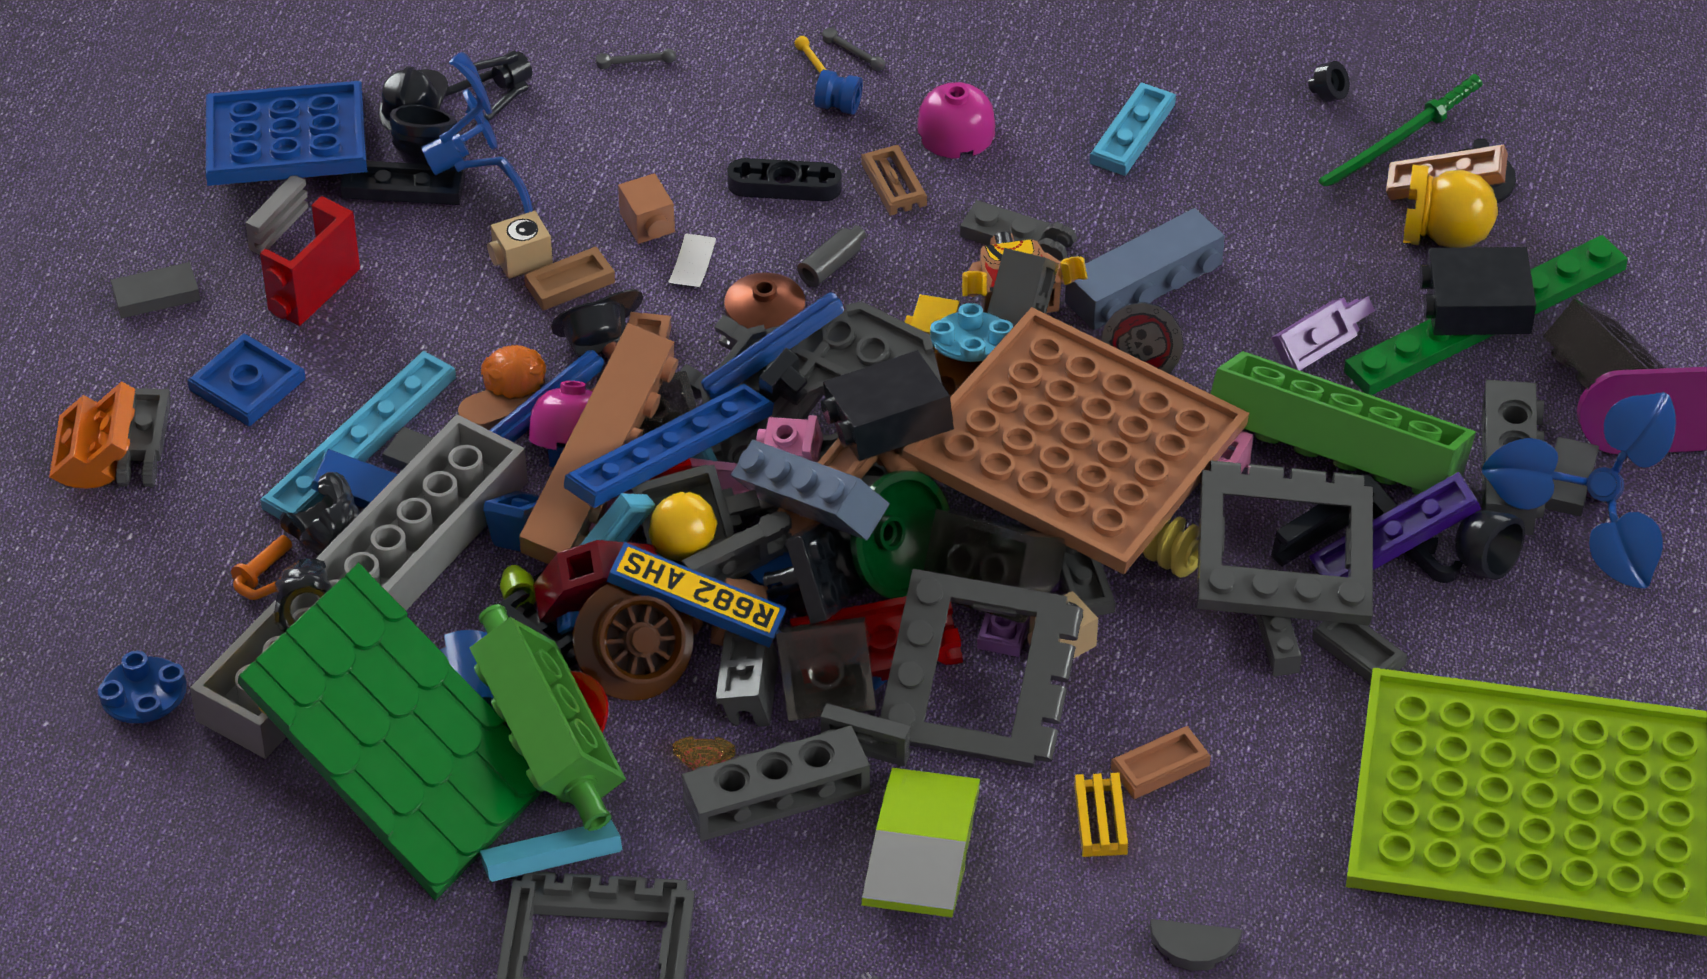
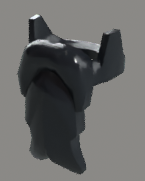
(299, 578)

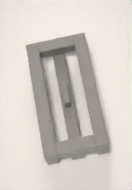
(276, 214)

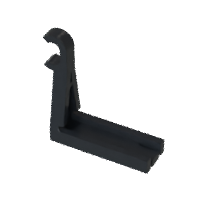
(1326, 520)

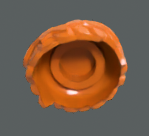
(513, 371)

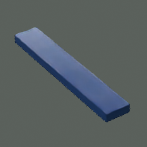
(668, 445)

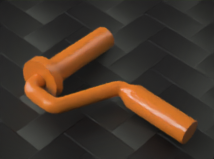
(246, 574)

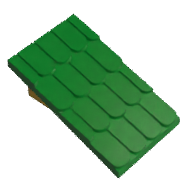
(393, 729)

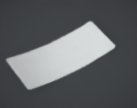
(693, 260)

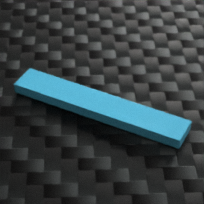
(364, 430)

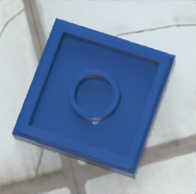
(246, 379)

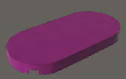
(1684, 385)

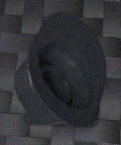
(412, 87)
(598, 322)

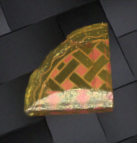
(703, 751)

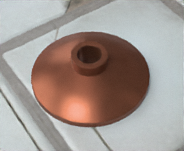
(764, 300)

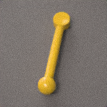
(802, 44)

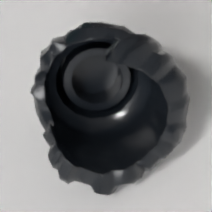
(326, 519)

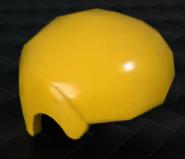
(682, 526)

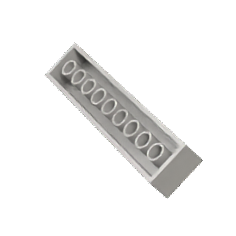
(400, 540)

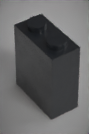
(1478, 291)
(887, 405)

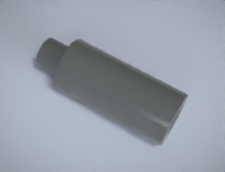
(831, 255)

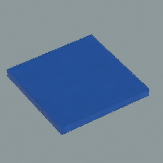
(285, 133)

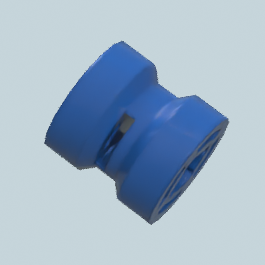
(838, 92)

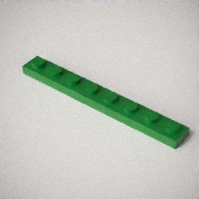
(1420, 349)

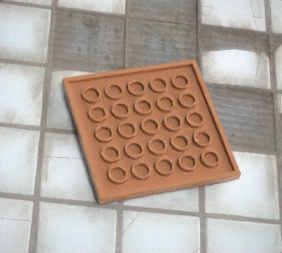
(1078, 439)

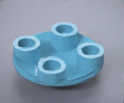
(968, 333)

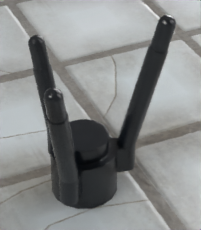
(507, 71)

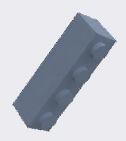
(1146, 267)
(810, 489)

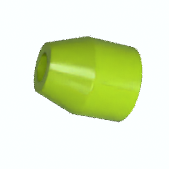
(515, 579)

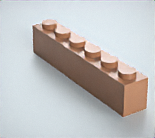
(609, 420)

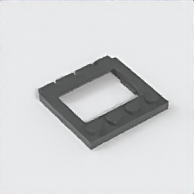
(1277, 591)
(918, 654)
(585, 897)

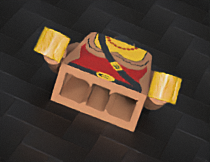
(983, 273)

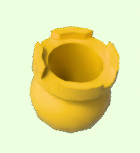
(1451, 208)

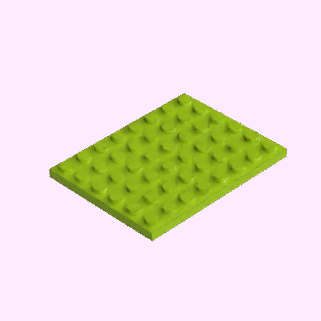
(1533, 801)

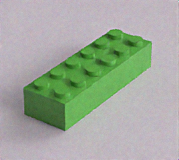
(1343, 423)

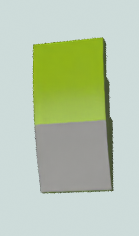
(921, 842)

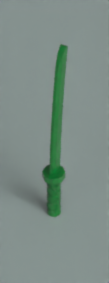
(1434, 111)

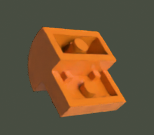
(93, 439)

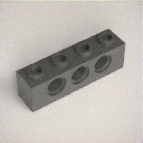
(1508, 415)
(776, 783)

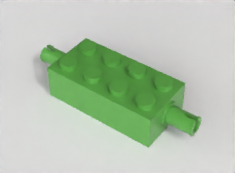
(546, 715)

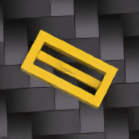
(1098, 786)

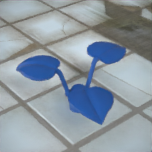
(451, 148)
(1644, 432)

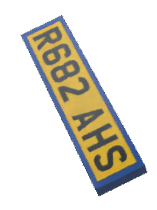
(697, 594)

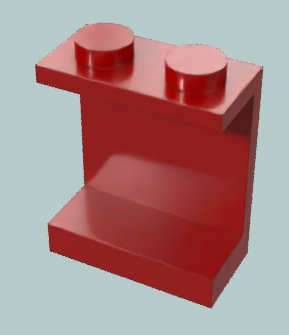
(306, 282)

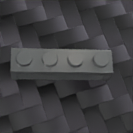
(1280, 644)

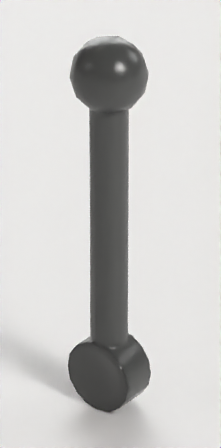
(830, 35)
(604, 60)

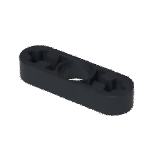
(756, 187)

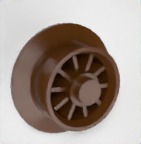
(631, 643)

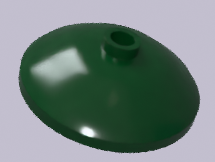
(901, 535)

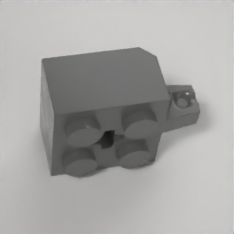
(704, 482)

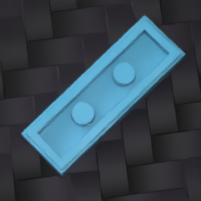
(1132, 129)
(549, 851)

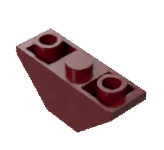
(575, 576)

